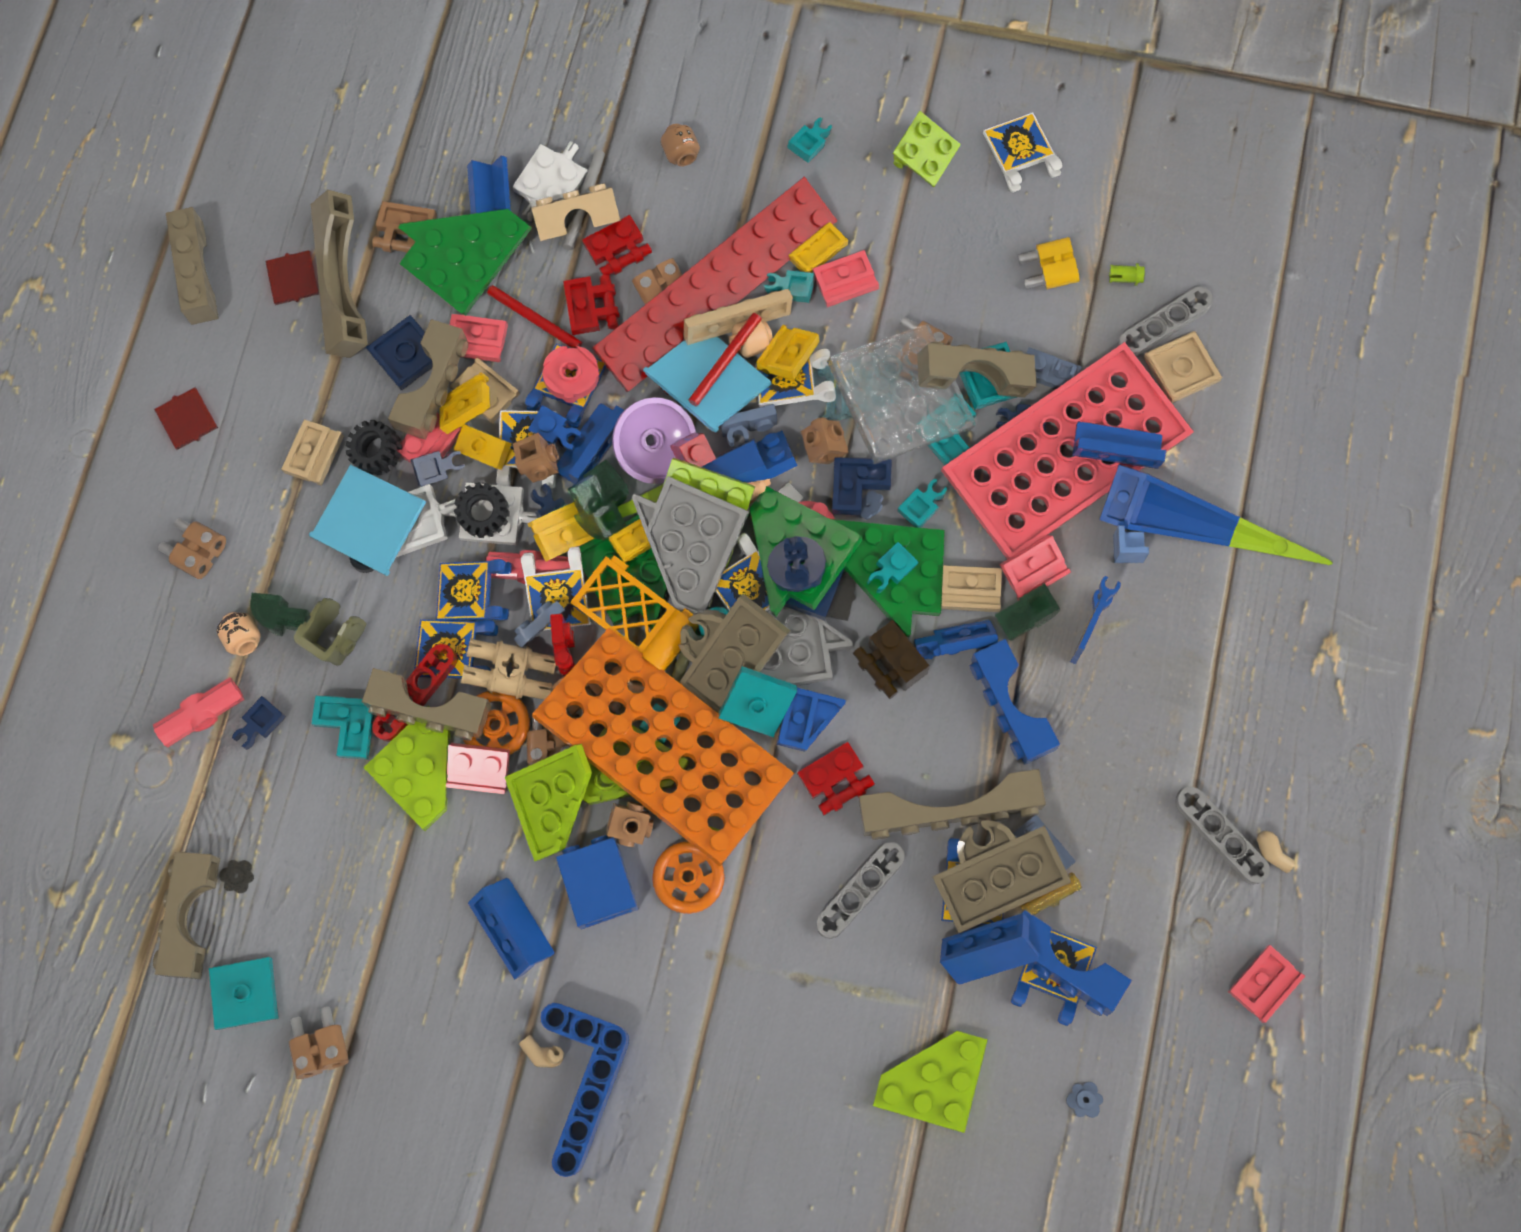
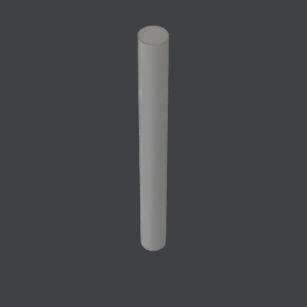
(578, 214)

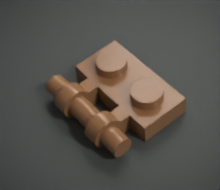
(389, 219)

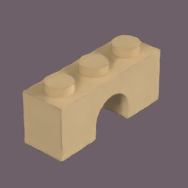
(551, 214)

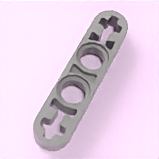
(1163, 320)
(1225, 832)
(863, 892)

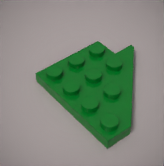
(462, 253)
(780, 518)
(642, 567)
(919, 590)

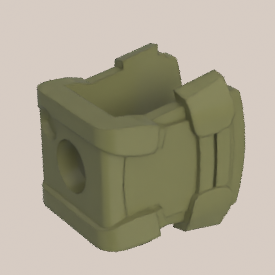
(321, 617)

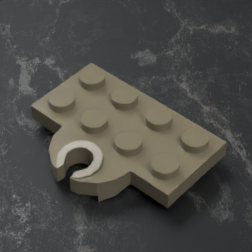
(740, 638)
(999, 874)

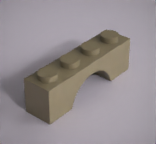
(193, 286)
(1009, 372)
(417, 410)
(462, 714)
(190, 877)

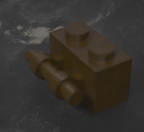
(896, 655)

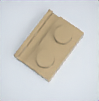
(500, 390)
(312, 452)
(971, 588)

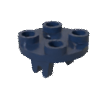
(798, 576)

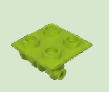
(925, 149)

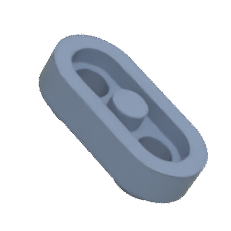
(528, 631)

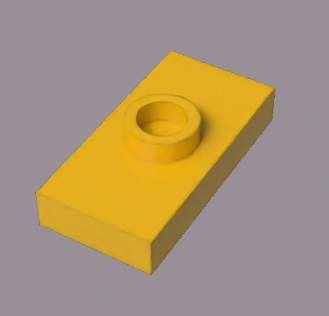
(818, 248)
(482, 446)
(630, 541)

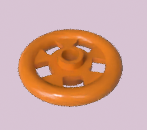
(517, 731)
(665, 888)

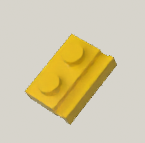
(788, 352)
(465, 403)
(558, 532)

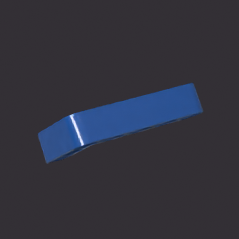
(589, 1082)

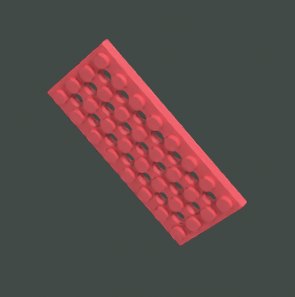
(1047, 447)

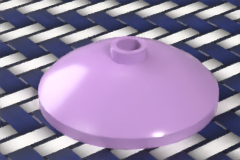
(646, 417)

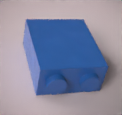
(596, 882)

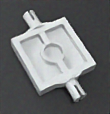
(549, 176)
(483, 509)
(430, 523)

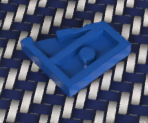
(807, 718)

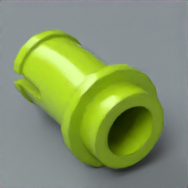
(1127, 274)

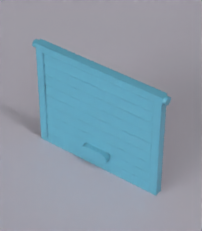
(686, 367)
(368, 519)

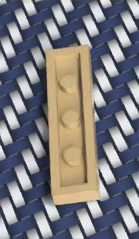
(721, 321)

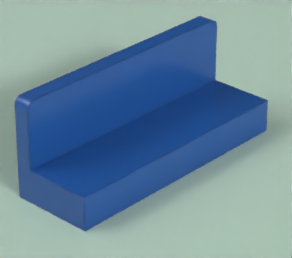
(488, 186)
(1118, 445)
(592, 446)
(510, 927)
(988, 949)

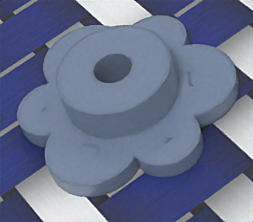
(870, 505)
(1075, 1100)

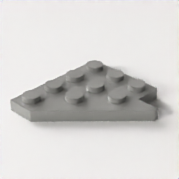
(690, 540)
(805, 650)

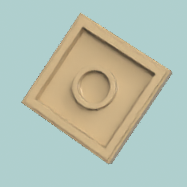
(1182, 367)

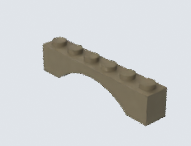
(332, 226)
(888, 813)

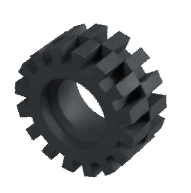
(361, 441)
(473, 495)

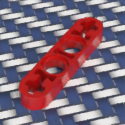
(418, 695)

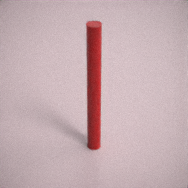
(534, 317)
(724, 359)

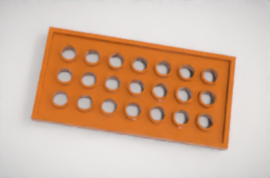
(646, 787)

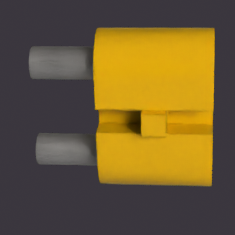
(1056, 262)

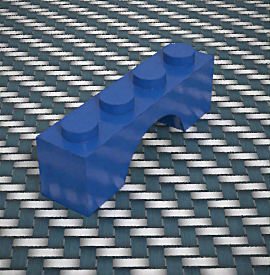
(1029, 735)
(1098, 987)

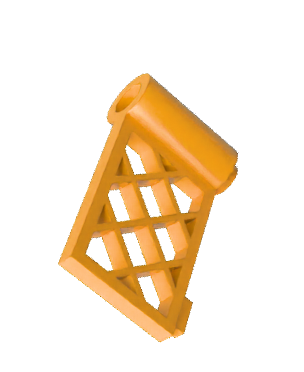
(662, 642)

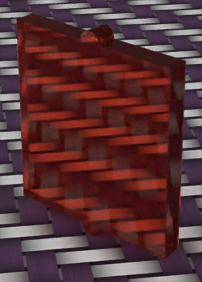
(292, 277)
(186, 418)

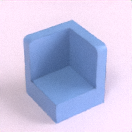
(1129, 546)

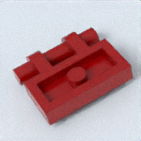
(614, 240)
(582, 307)
(562, 640)
(830, 771)

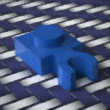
(552, 427)

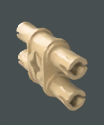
(497, 679)

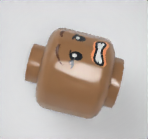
(680, 145)

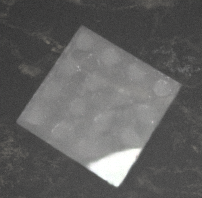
(886, 399)

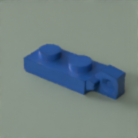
(957, 639)

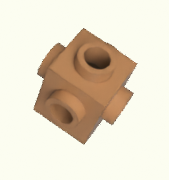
(824, 441)
(535, 458)
(621, 815)

